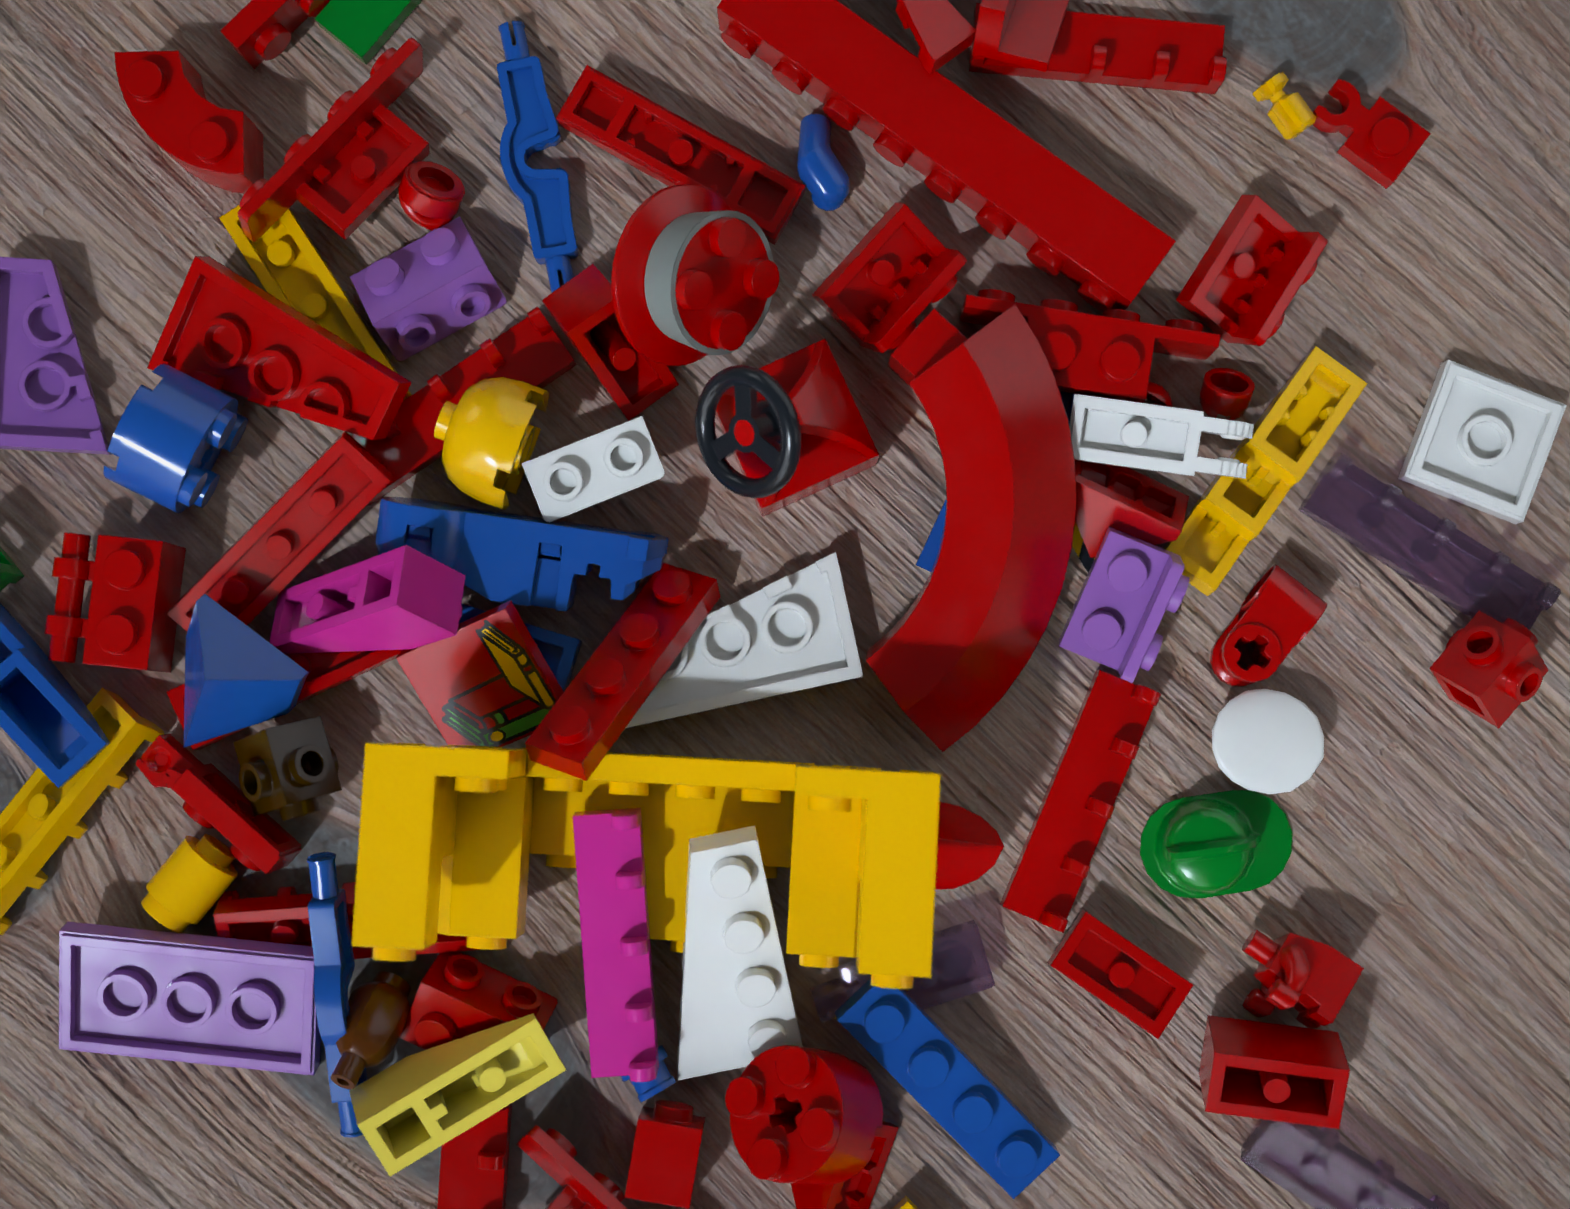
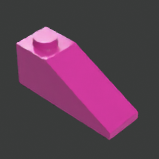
(371, 606)

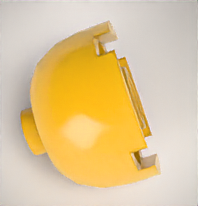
(490, 437)

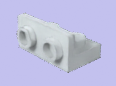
(594, 469)

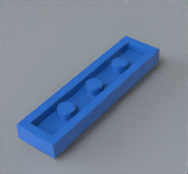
(948, 1085)

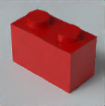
(1273, 1072)

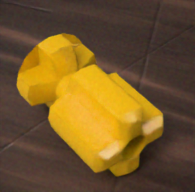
(1288, 111)

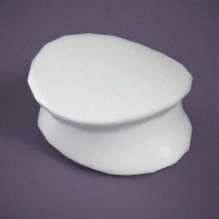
(1267, 741)

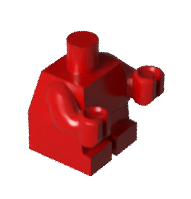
(1300, 976)

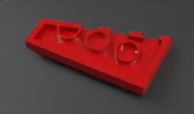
(273, 355)

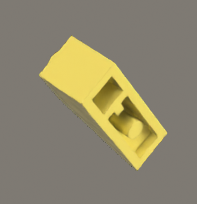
(451, 1089)

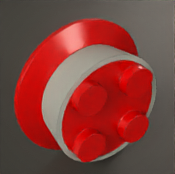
(691, 277)

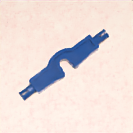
(529, 130)
(332, 973)

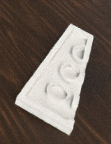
(762, 647)
(732, 961)

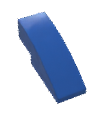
(42, 707)

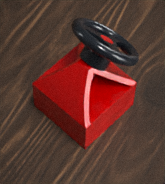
(786, 426)

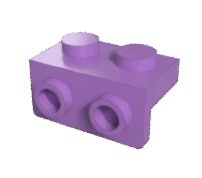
(428, 290)

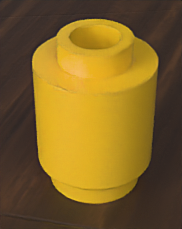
(189, 882)

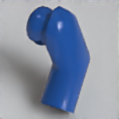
(818, 164)

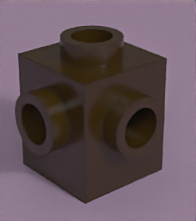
(287, 768)

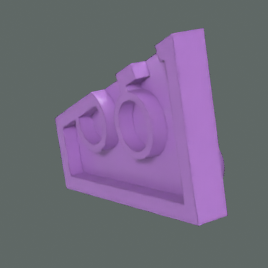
(42, 369)

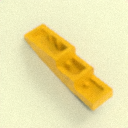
(1277, 458)

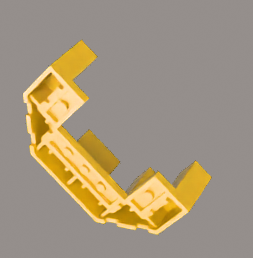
(456, 826)

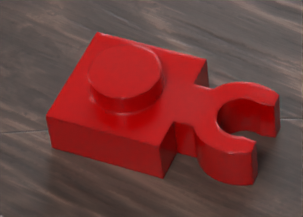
(1377, 139)

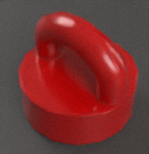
(430, 194)

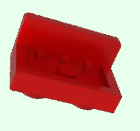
(1251, 273)
(889, 280)
(468, 997)

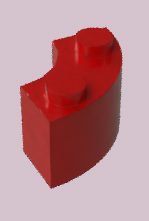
(172, 109)

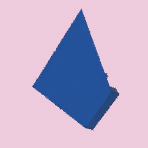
(233, 675)

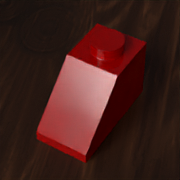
(588, 319)

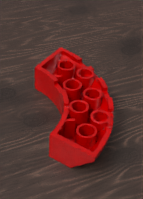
(1001, 536)

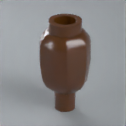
(373, 1026)

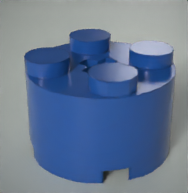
(173, 440)

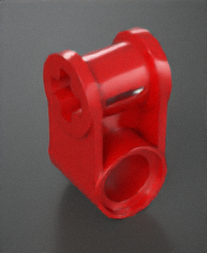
(1272, 621)

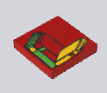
(485, 681)

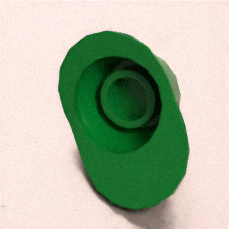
(1216, 844)

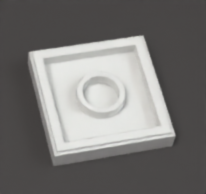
(1482, 442)

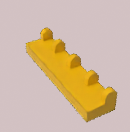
(45, 815)

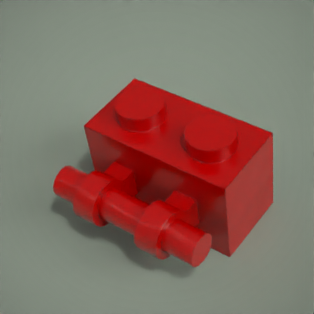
(128, 606)

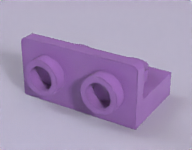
(1124, 604)

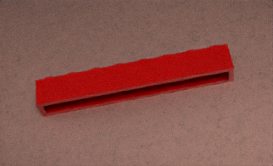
(953, 142)

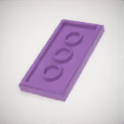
(187, 998)

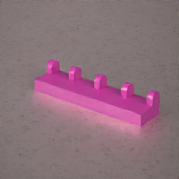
(616, 943)

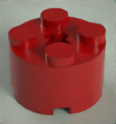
(804, 1115)

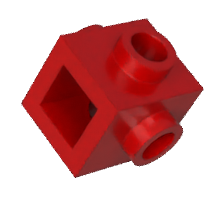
(1490, 667)

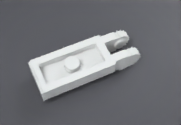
(1151, 437)

